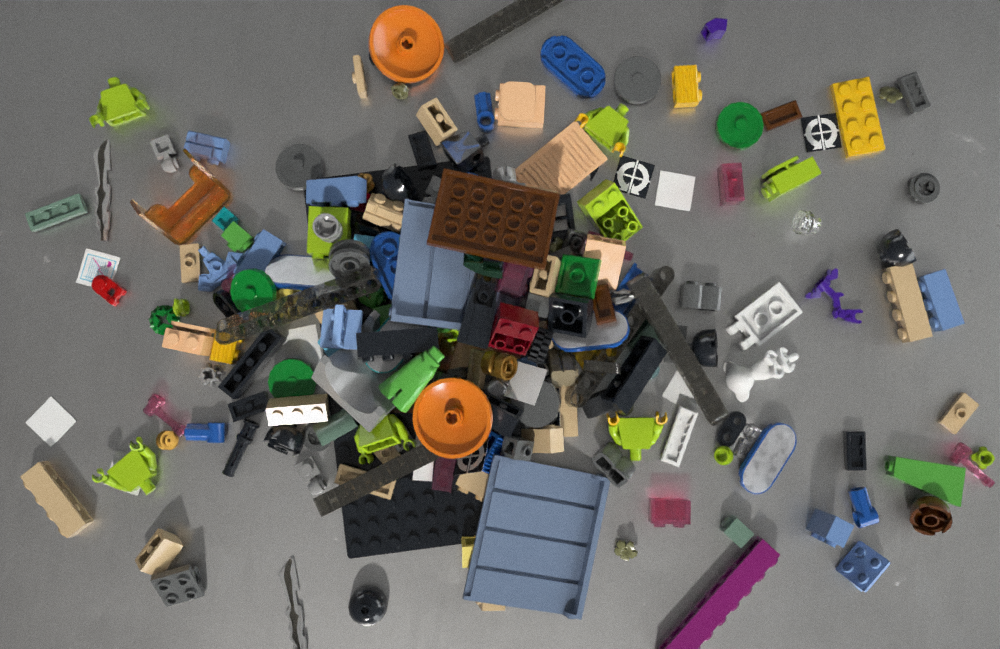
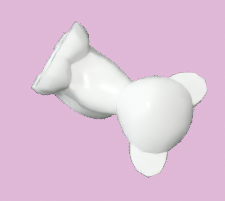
(741, 379)

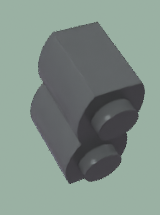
(700, 297)
(614, 464)

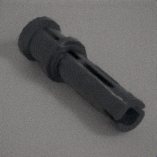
(244, 438)

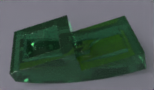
(485, 268)

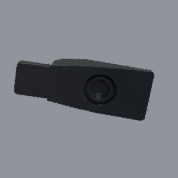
(479, 313)

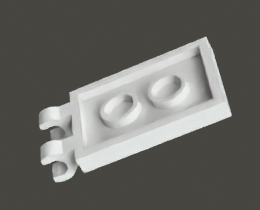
(764, 316)

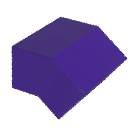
(714, 29)

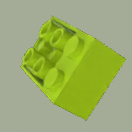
(609, 211)

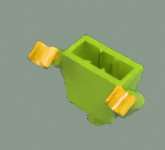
(607, 127)
(635, 432)

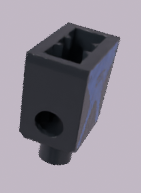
(464, 150)

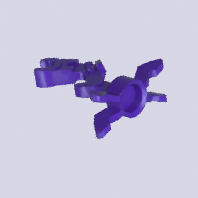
(823, 285)

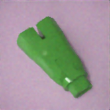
(411, 379)

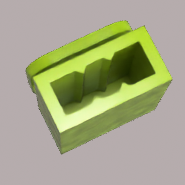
(788, 177)
(316, 246)

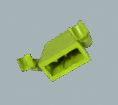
(119, 104)
(386, 434)
(132, 470)

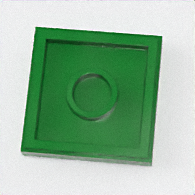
(578, 276)

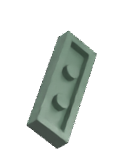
(56, 212)

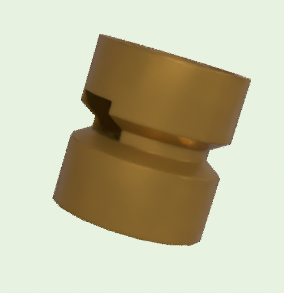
(499, 364)

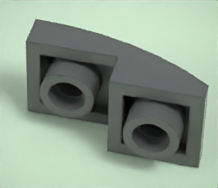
(575, 240)

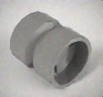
(327, 228)

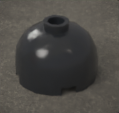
(396, 184)
(895, 250)
(705, 347)
(285, 439)
(371, 598)

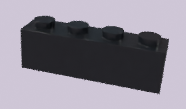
(395, 343)
(252, 363)
(634, 374)
(505, 415)

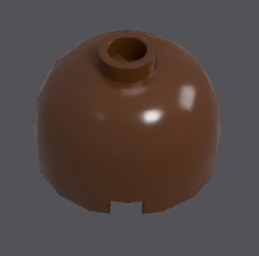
(930, 515)

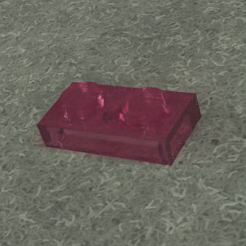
(443, 474)

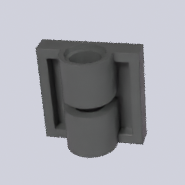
(178, 584)

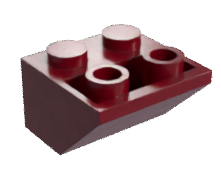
(513, 328)

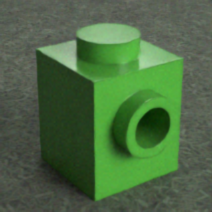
(237, 238)

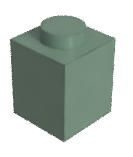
(736, 531)

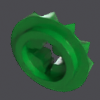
(155, 321)

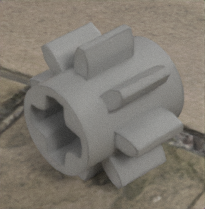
(206, 377)

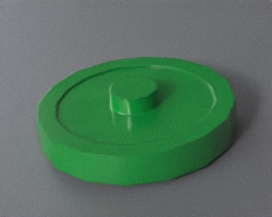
(739, 125)
(252, 289)
(291, 378)

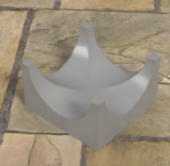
(355, 384)

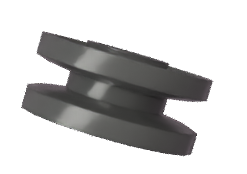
(348, 257)

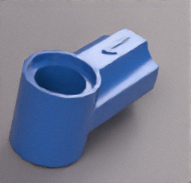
(484, 111)
(209, 432)
(864, 512)

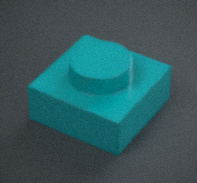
(225, 218)

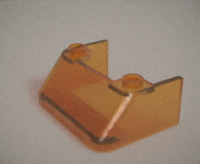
(191, 209)

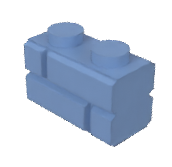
(207, 147)

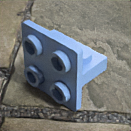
(340, 328)
(862, 566)

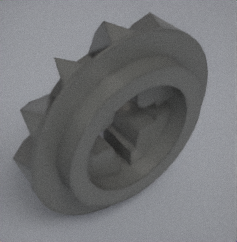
(932, 186)
(310, 441)

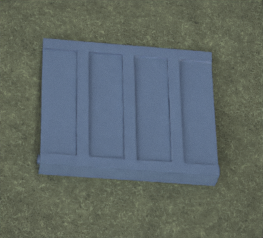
(430, 280)
(536, 537)

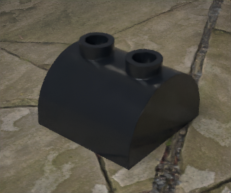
(570, 315)

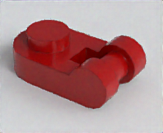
(103, 286)

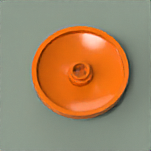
(406, 44)
(452, 417)

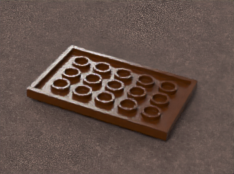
(493, 219)

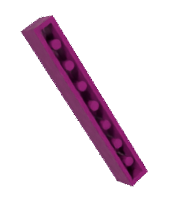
(723, 597)

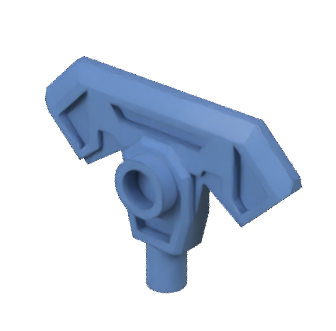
(218, 268)

